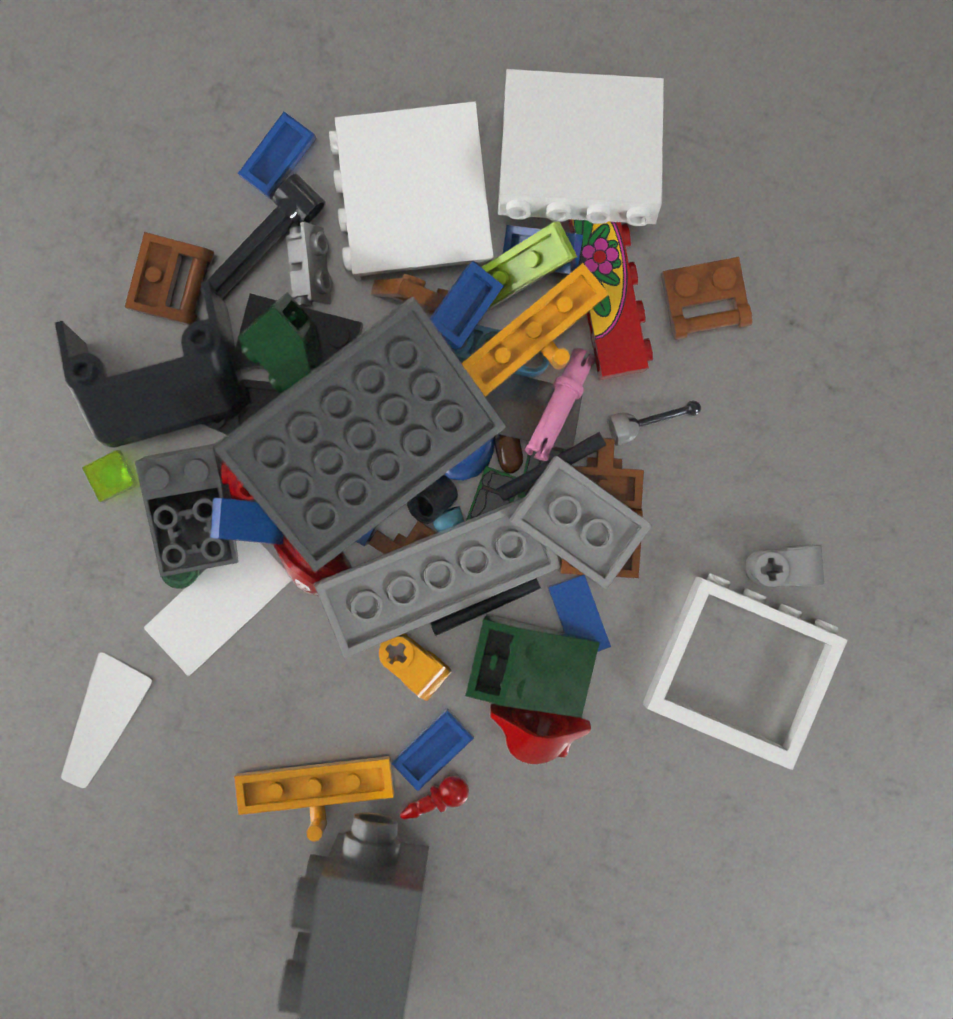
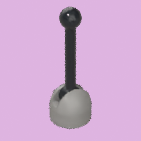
(625, 426)

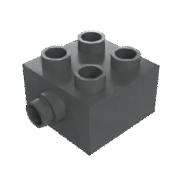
(361, 922)

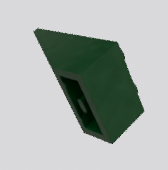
(283, 343)
(531, 667)

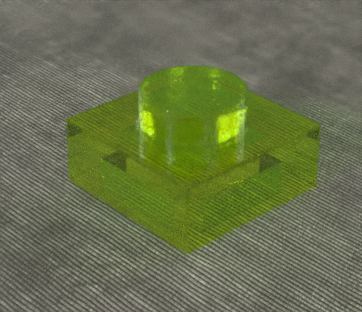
(109, 476)

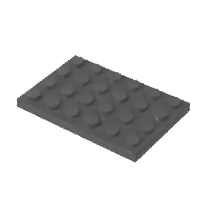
(361, 434)

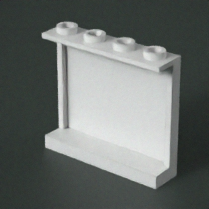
(582, 147)
(412, 189)

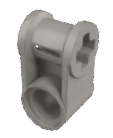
(791, 566)

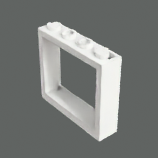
(785, 754)

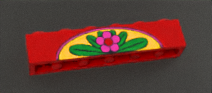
(618, 318)

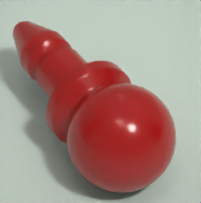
(451, 792)

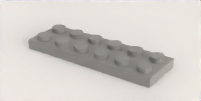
(431, 579)

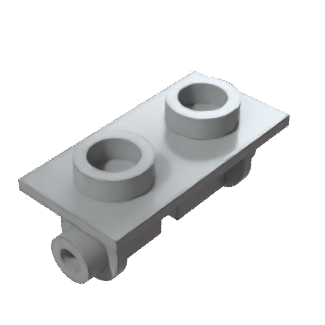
(309, 247)

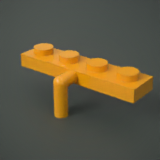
(536, 331)
(314, 788)

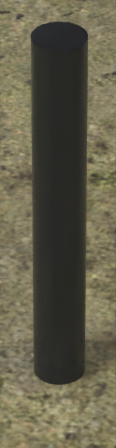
(570, 456)
(471, 612)

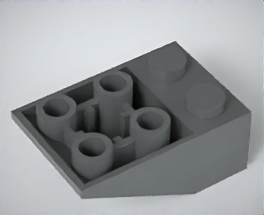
(179, 508)

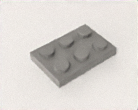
(580, 522)

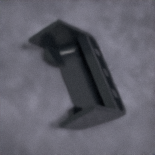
(162, 396)

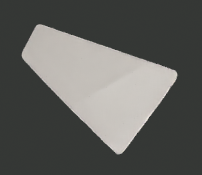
(106, 711)

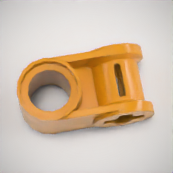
(419, 667)

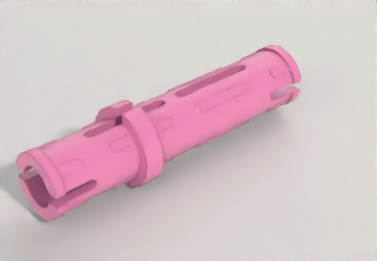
(567, 390)

